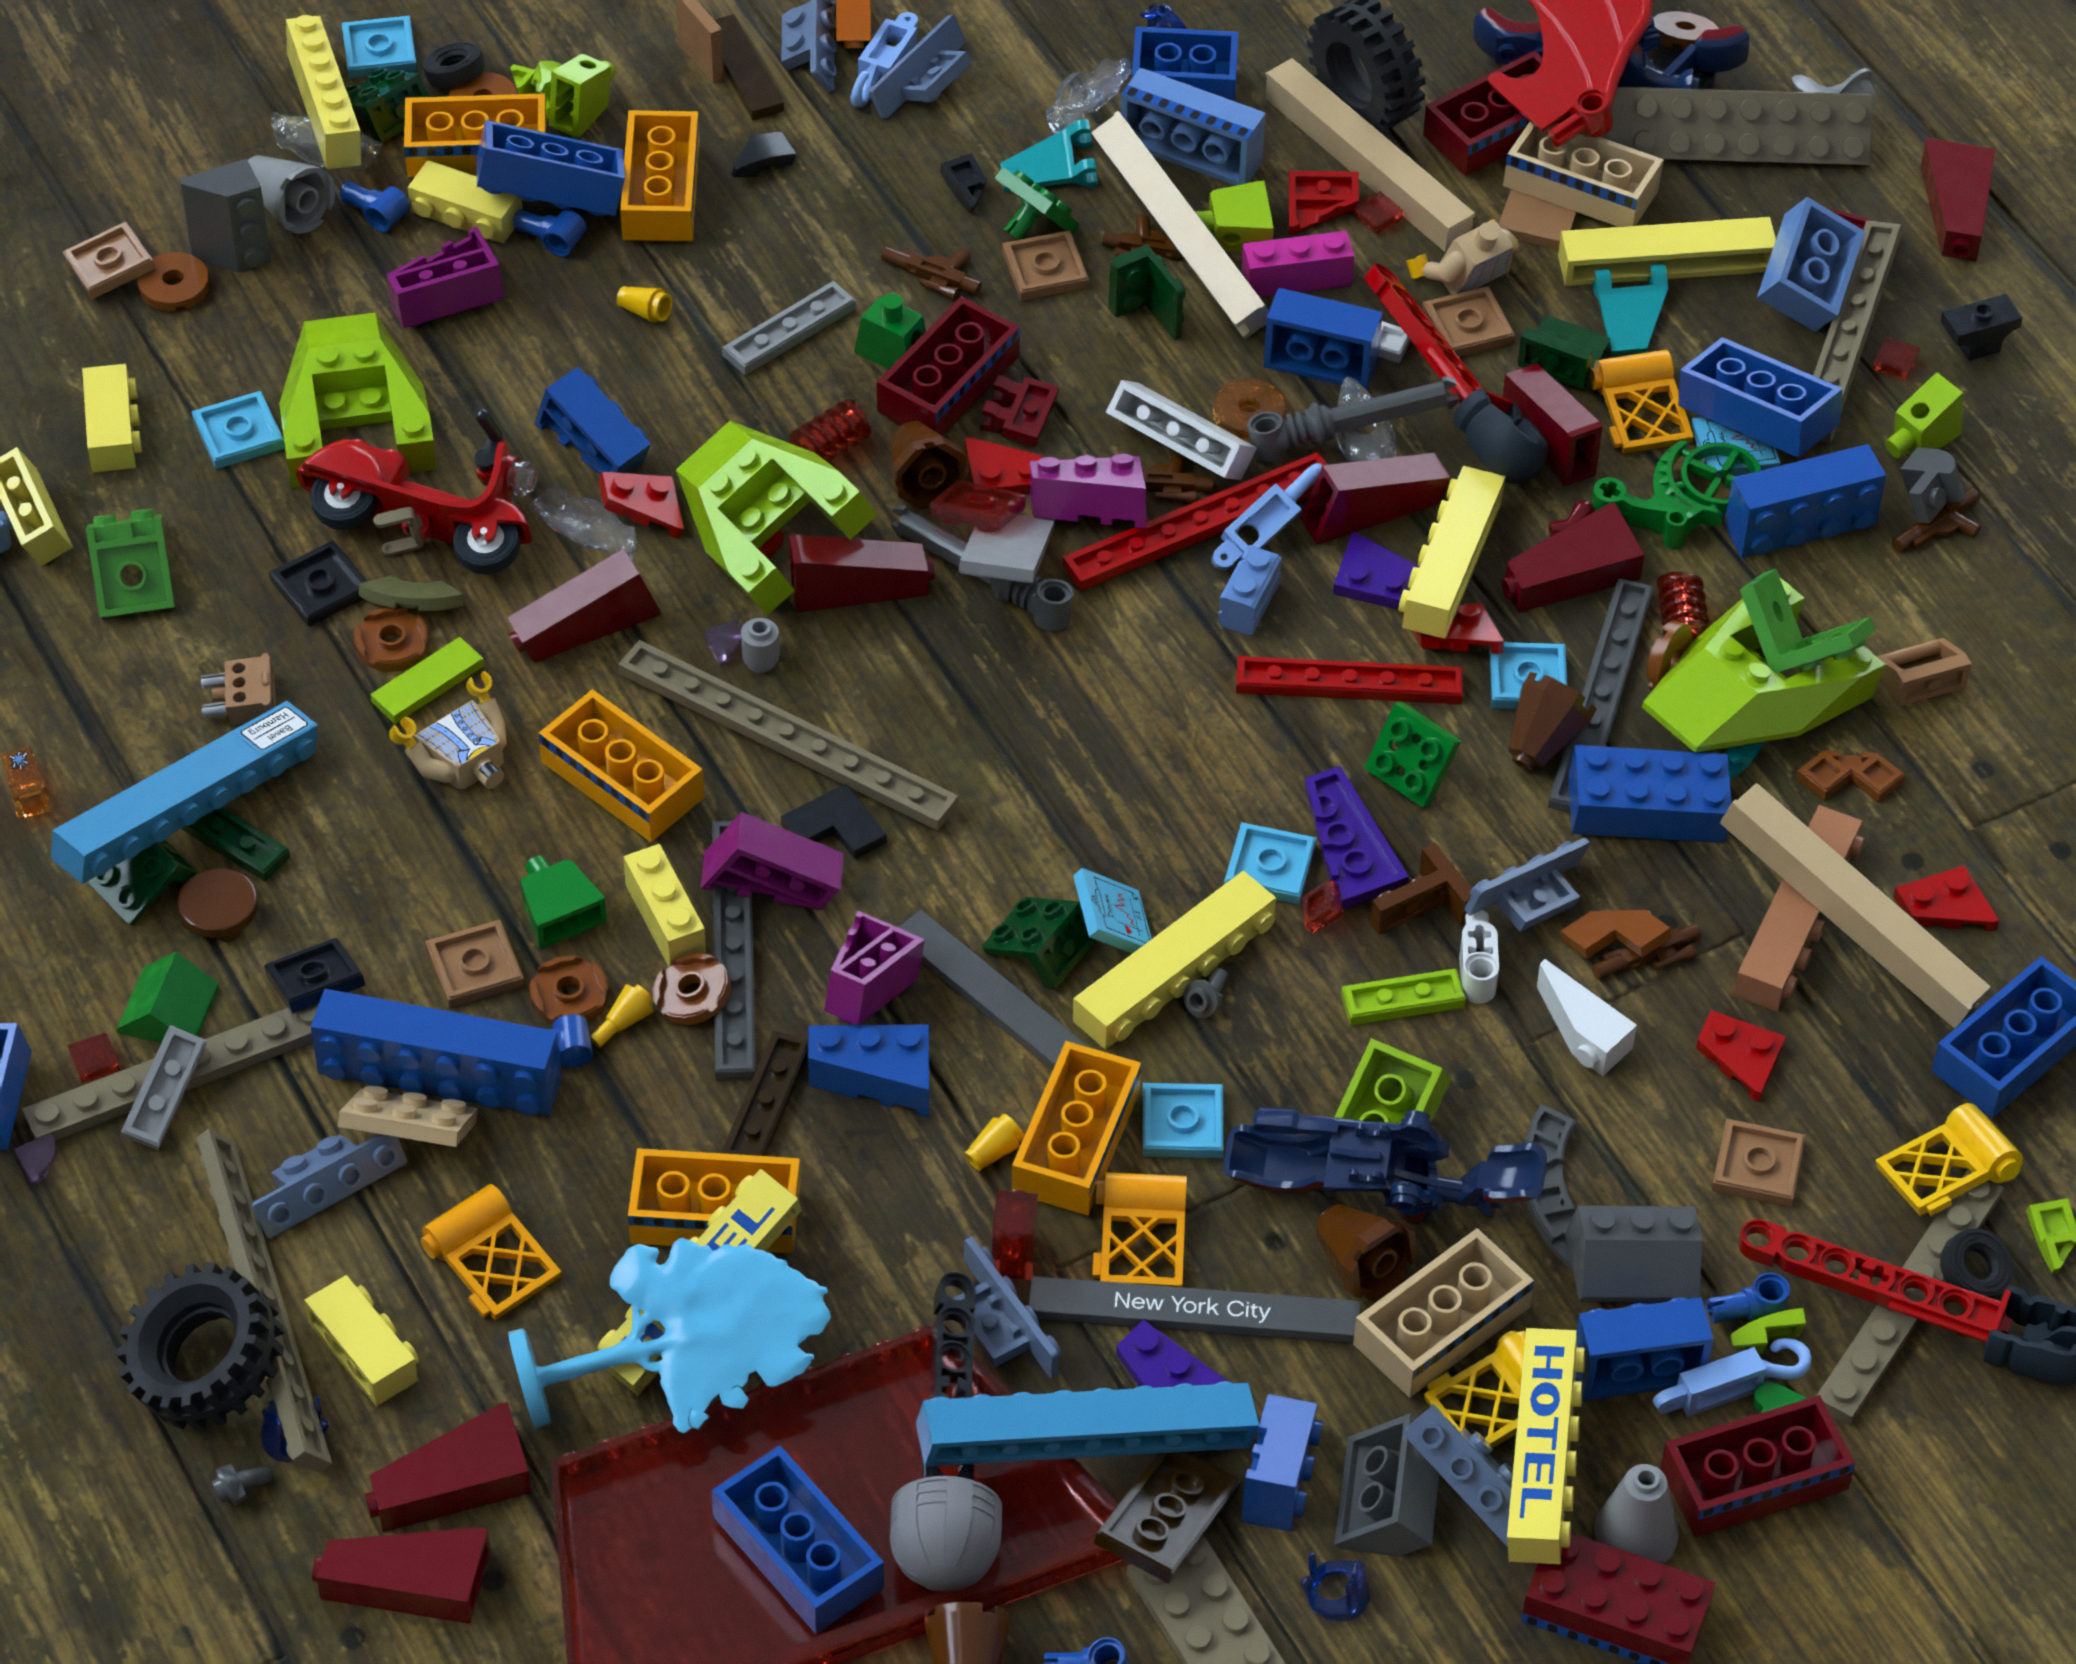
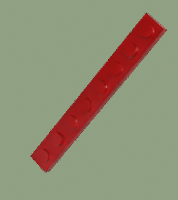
(1178, 528)

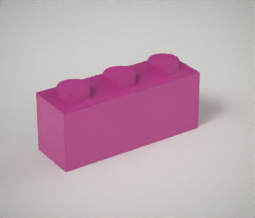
(1299, 263)

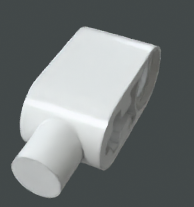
(1481, 968)

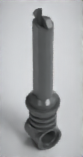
(1320, 423)
(1045, 599)

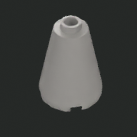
(294, 192)
(1640, 1516)

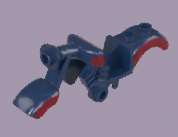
(1713, 51)
(1377, 1158)

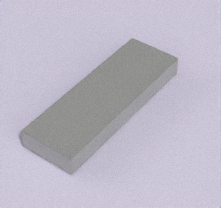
(164, 1087)

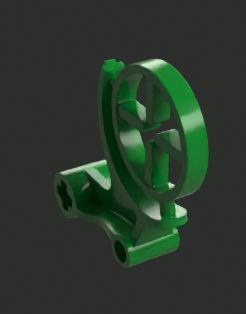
(1670, 510)

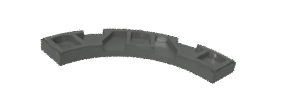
(1553, 1208)

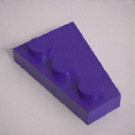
(1372, 573)
(1159, 1361)

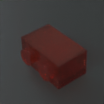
(1015, 1233)

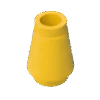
(647, 303)
(994, 1142)

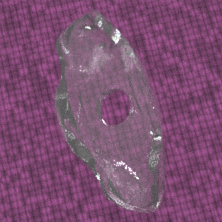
(1098, 85)
(298, 136)
(1363, 447)
(573, 515)

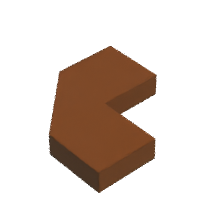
(1868, 772)
(1633, 928)

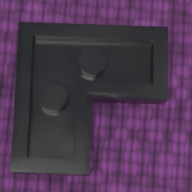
(838, 814)

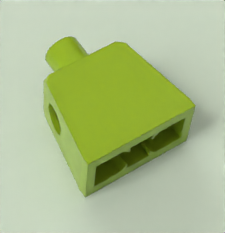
(579, 93)
(1239, 215)
(1927, 418)

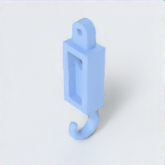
(880, 57)
(1267, 515)
(1730, 1379)

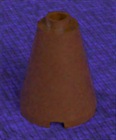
(966, 1634)

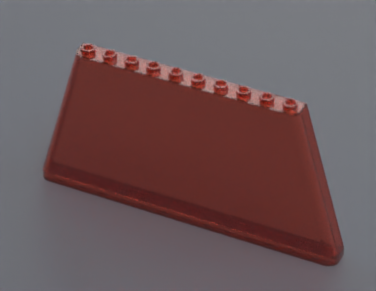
(666, 1584)

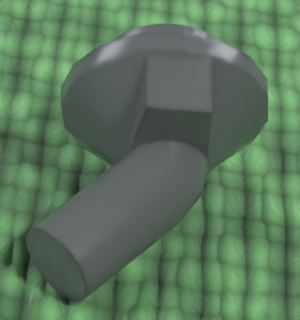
(1204, 997)
(231, 1484)

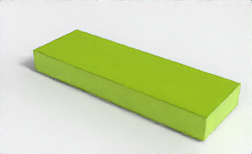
(427, 680)
(1403, 997)

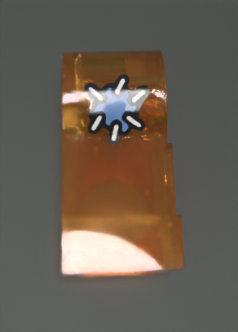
(25, 781)

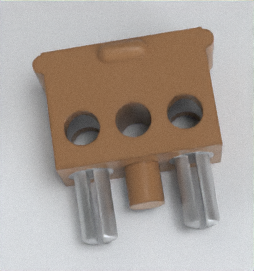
(247, 689)

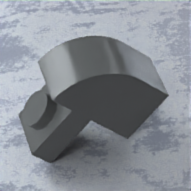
(1931, 482)

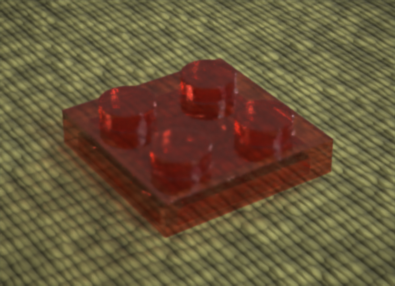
(977, 506)

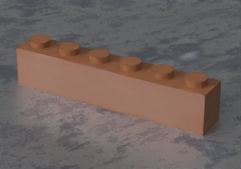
(1792, 923)

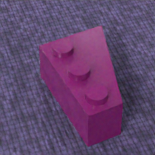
(447, 282)
(1089, 487)
(772, 862)
(872, 968)

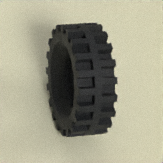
(1371, 34)
(171, 1317)

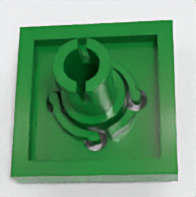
(1035, 202)
(1423, 752)

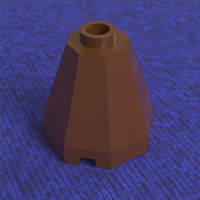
(925, 464)
(1546, 721)
(1366, 1250)

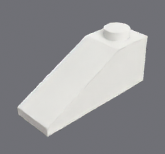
(1589, 1025)

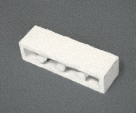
(1181, 430)

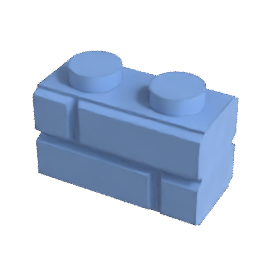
(1249, 590)

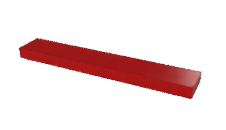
(1349, 680)

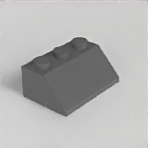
(226, 217)
(1635, 1253)
(1386, 1493)

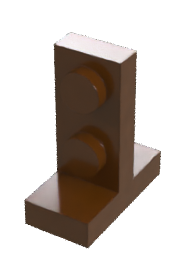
(1436, 887)

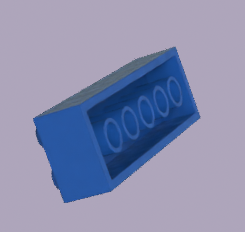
(436, 1052)

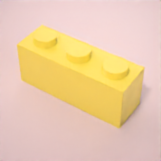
(458, 202)
(111, 418)
(31, 508)
(663, 903)
(362, 1339)

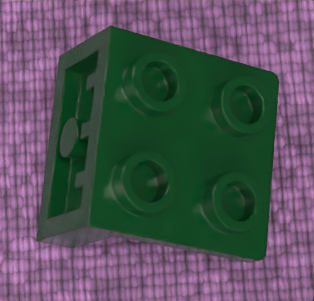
(383, 100)
(1142, 280)
(1562, 350)
(140, 880)
(1046, 933)

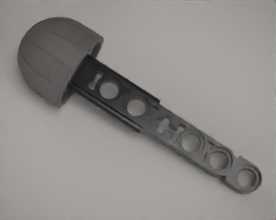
(946, 1525)

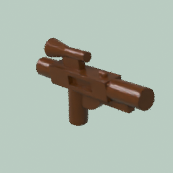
(1156, 240)
(937, 271)
(1172, 484)
(1945, 523)
(1665, 954)

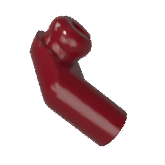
(1580, 510)

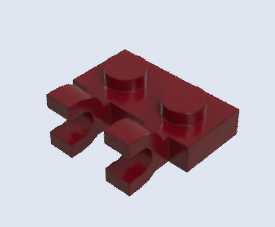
(1028, 414)

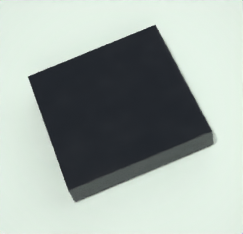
(319, 583)
(306, 974)

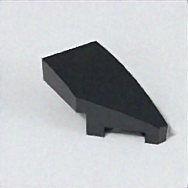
(763, 151)
(965, 180)

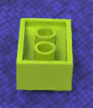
(1392, 1084)

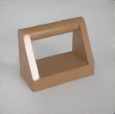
(1927, 679)

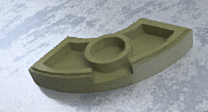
(422, 595)

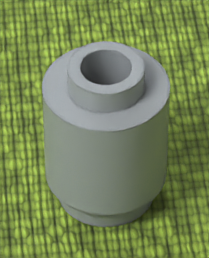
(760, 644)

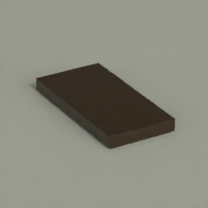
(1167, 1513)

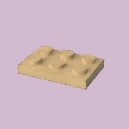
(408, 1116)

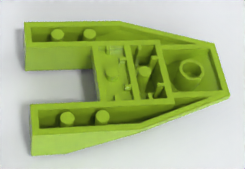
(353, 376)
(747, 489)
(1730, 697)

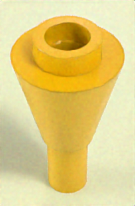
(629, 1008)

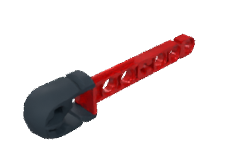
(1491, 423)
(2042, 1354)

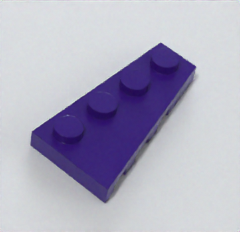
(1351, 840)

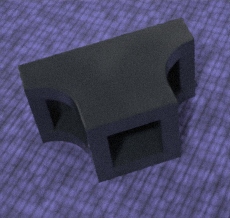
(1982, 325)

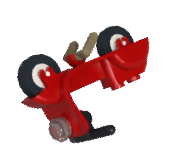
(362, 482)

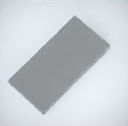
(1009, 553)

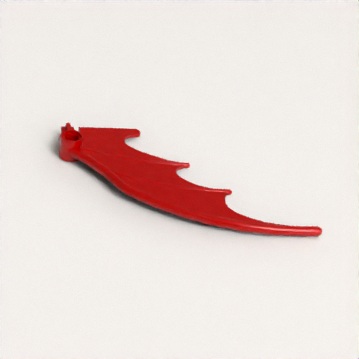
(1580, 65)

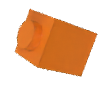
(853, 22)

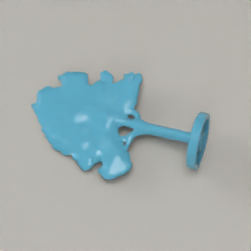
(721, 1322)

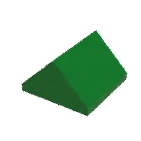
(165, 995)

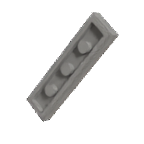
(789, 328)

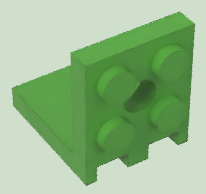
(127, 542)
(1781, 635)

